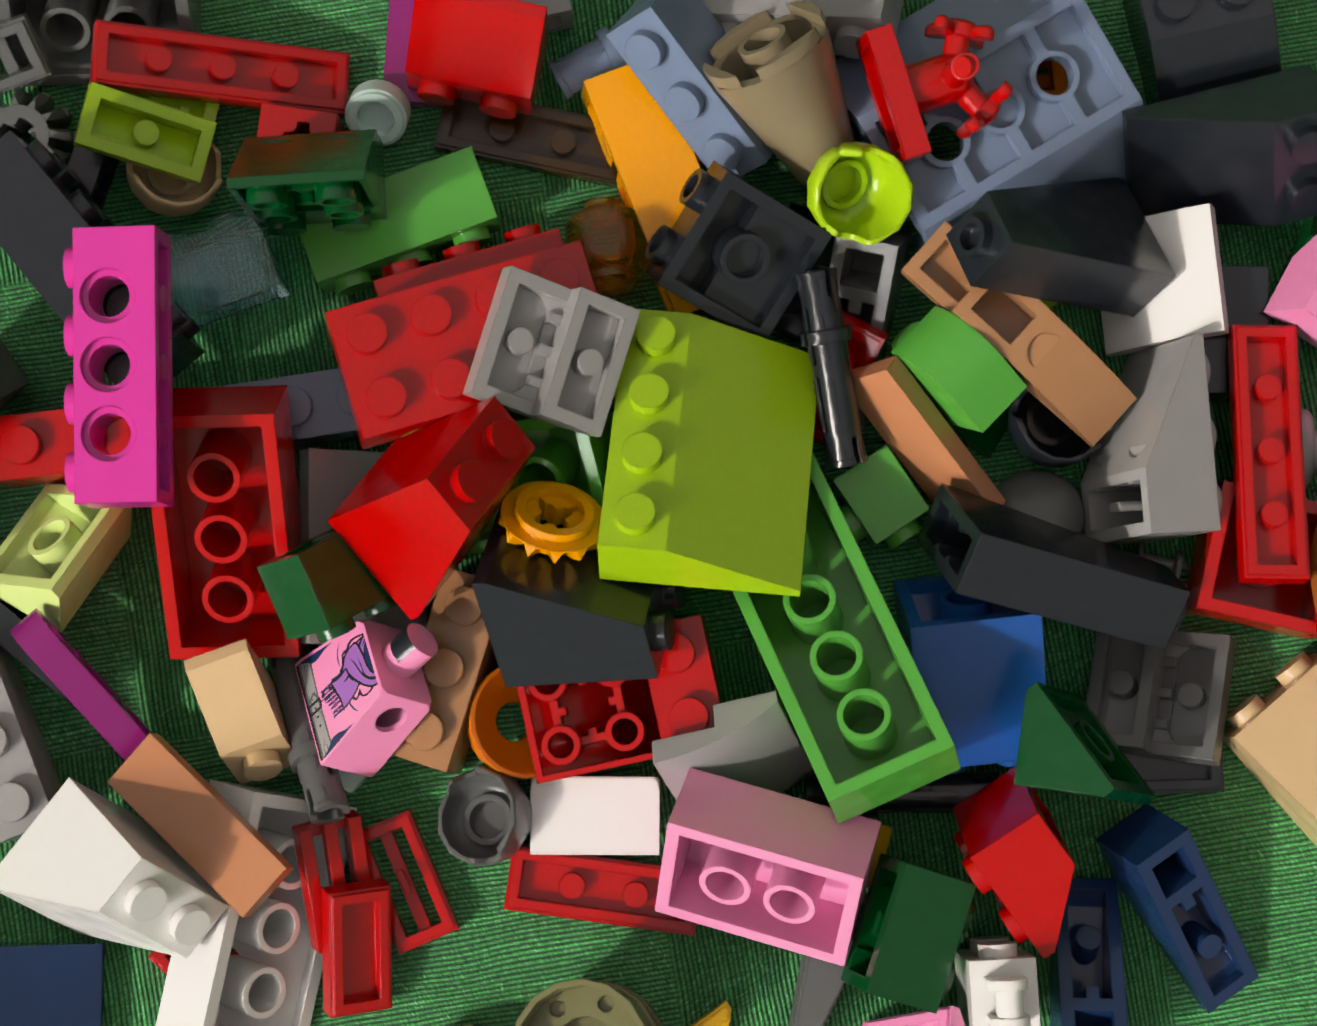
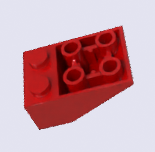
(613, 722)

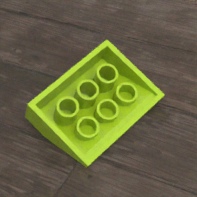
(708, 459)

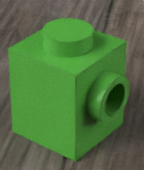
(879, 500)

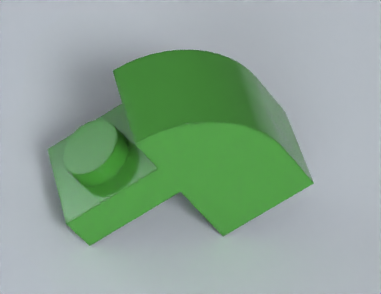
(957, 369)

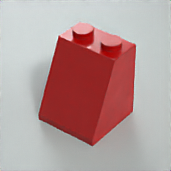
(432, 500)

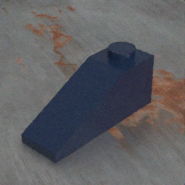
(1178, 903)
(1088, 958)

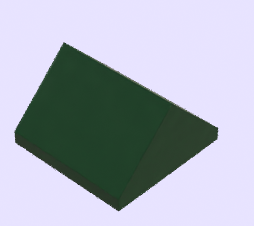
(1071, 751)

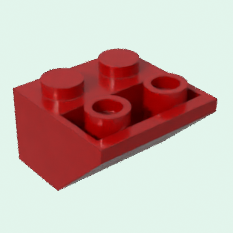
(1019, 856)

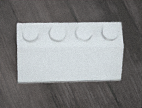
(276, 967)

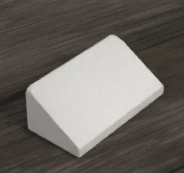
(595, 816)

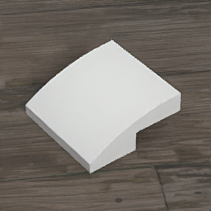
(1191, 301)

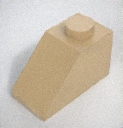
(241, 711)

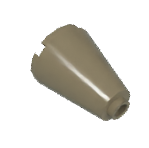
(784, 84)

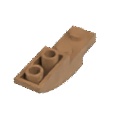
(1030, 338)

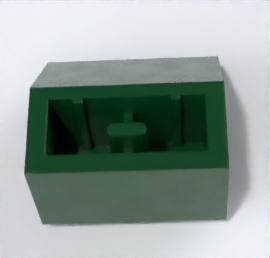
(909, 933)

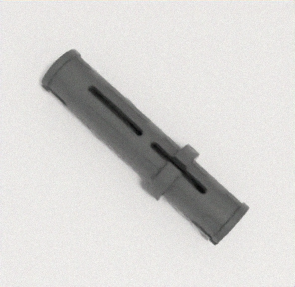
(321, 784)

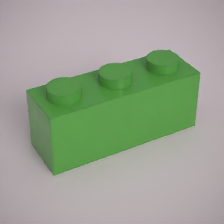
(426, 214)

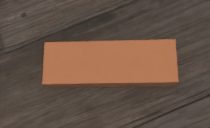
(918, 431)
(200, 825)

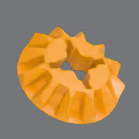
(557, 505)

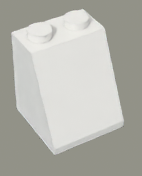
(108, 876)

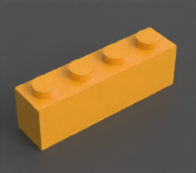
(647, 152)

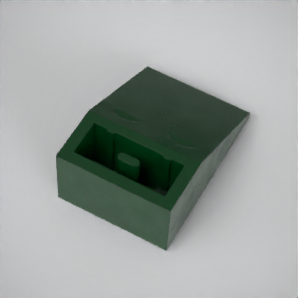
(311, 181)

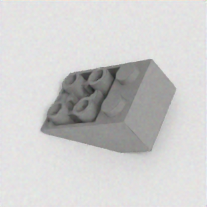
(1158, 458)

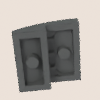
(1164, 700)

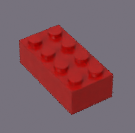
(414, 348)
(228, 517)

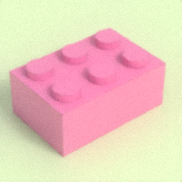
(765, 866)

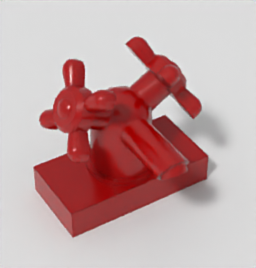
(913, 89)

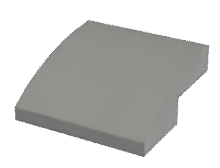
(551, 351)
(748, 744)

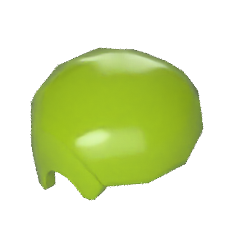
(859, 192)

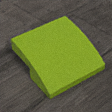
(148, 130)

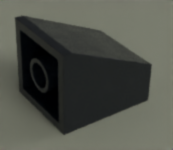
(567, 622)

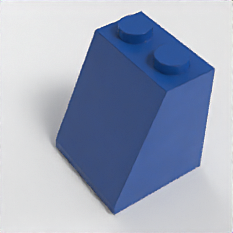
(974, 664)

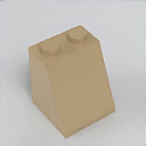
(1279, 740)

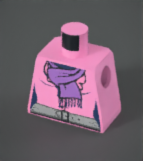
(366, 693)

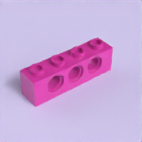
(144, 469)

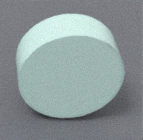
(379, 107)

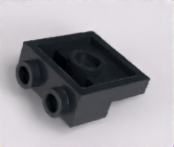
(734, 250)

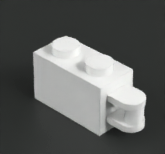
(997, 983)

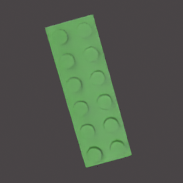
(848, 672)

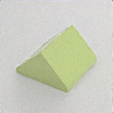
(59, 553)

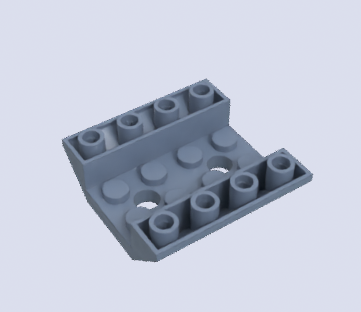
(1035, 133)

